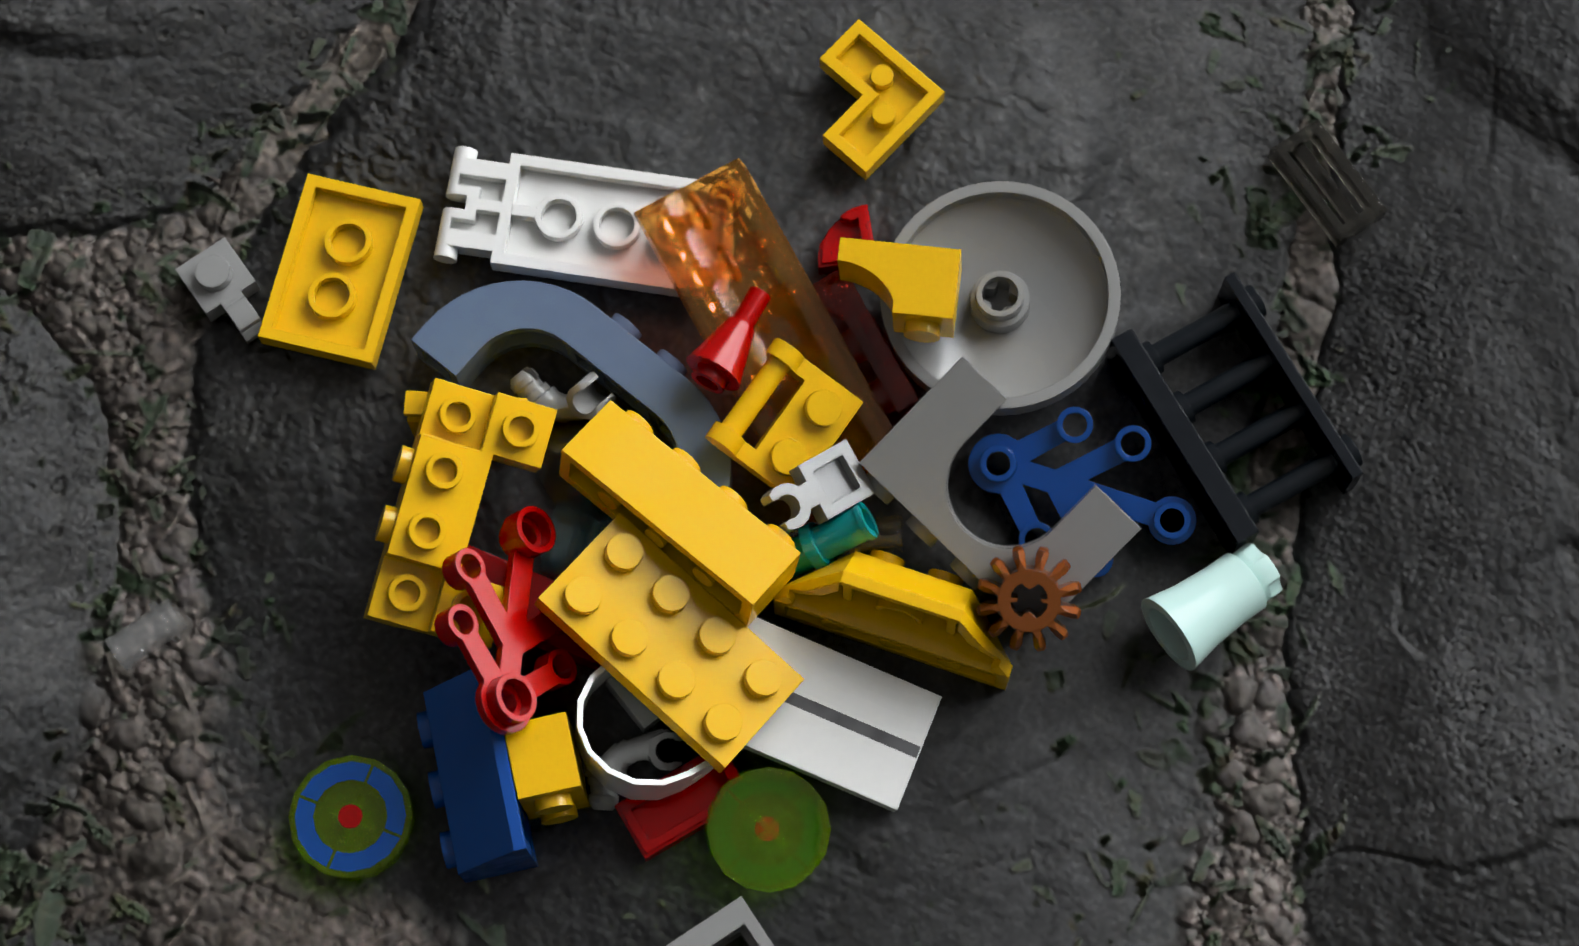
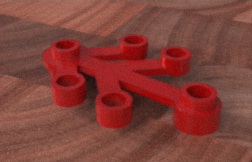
(503, 695)

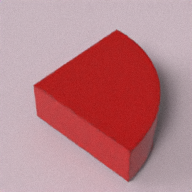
(852, 224)

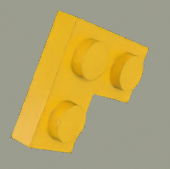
(889, 95)

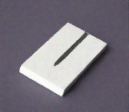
(845, 721)

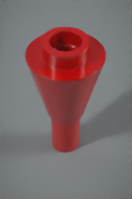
(723, 355)

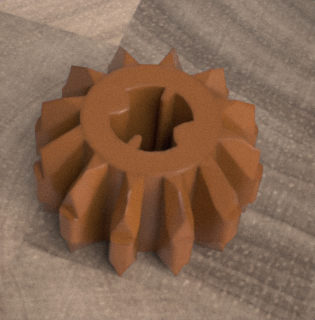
(1029, 619)

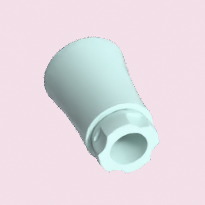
(1211, 604)

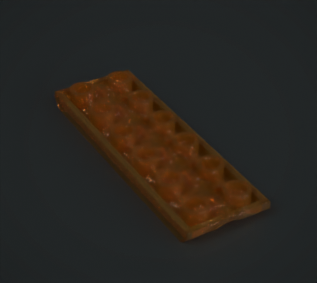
(719, 243)

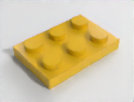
(341, 271)

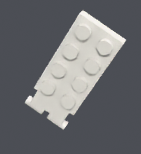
(555, 220)

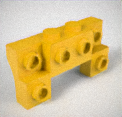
(441, 497)

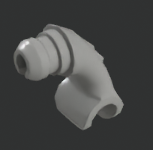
(579, 404)
(623, 755)

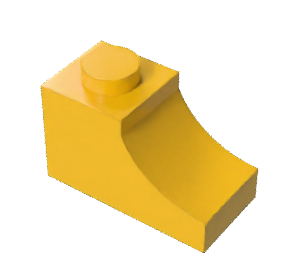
(913, 281)

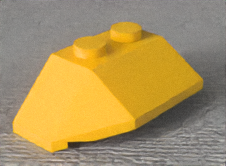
(899, 612)

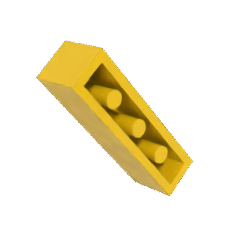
(682, 511)

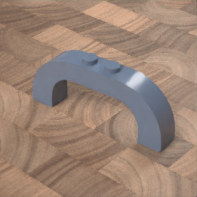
(523, 313)

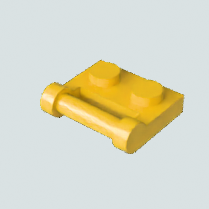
(801, 430)

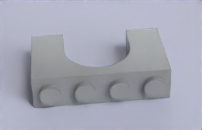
(915, 469)

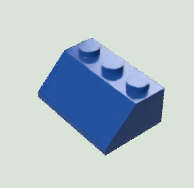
(474, 784)

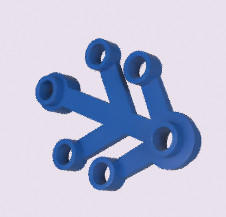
(1071, 481)

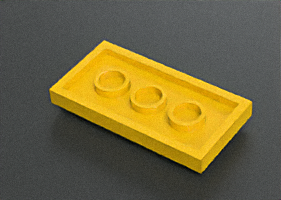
(669, 642)

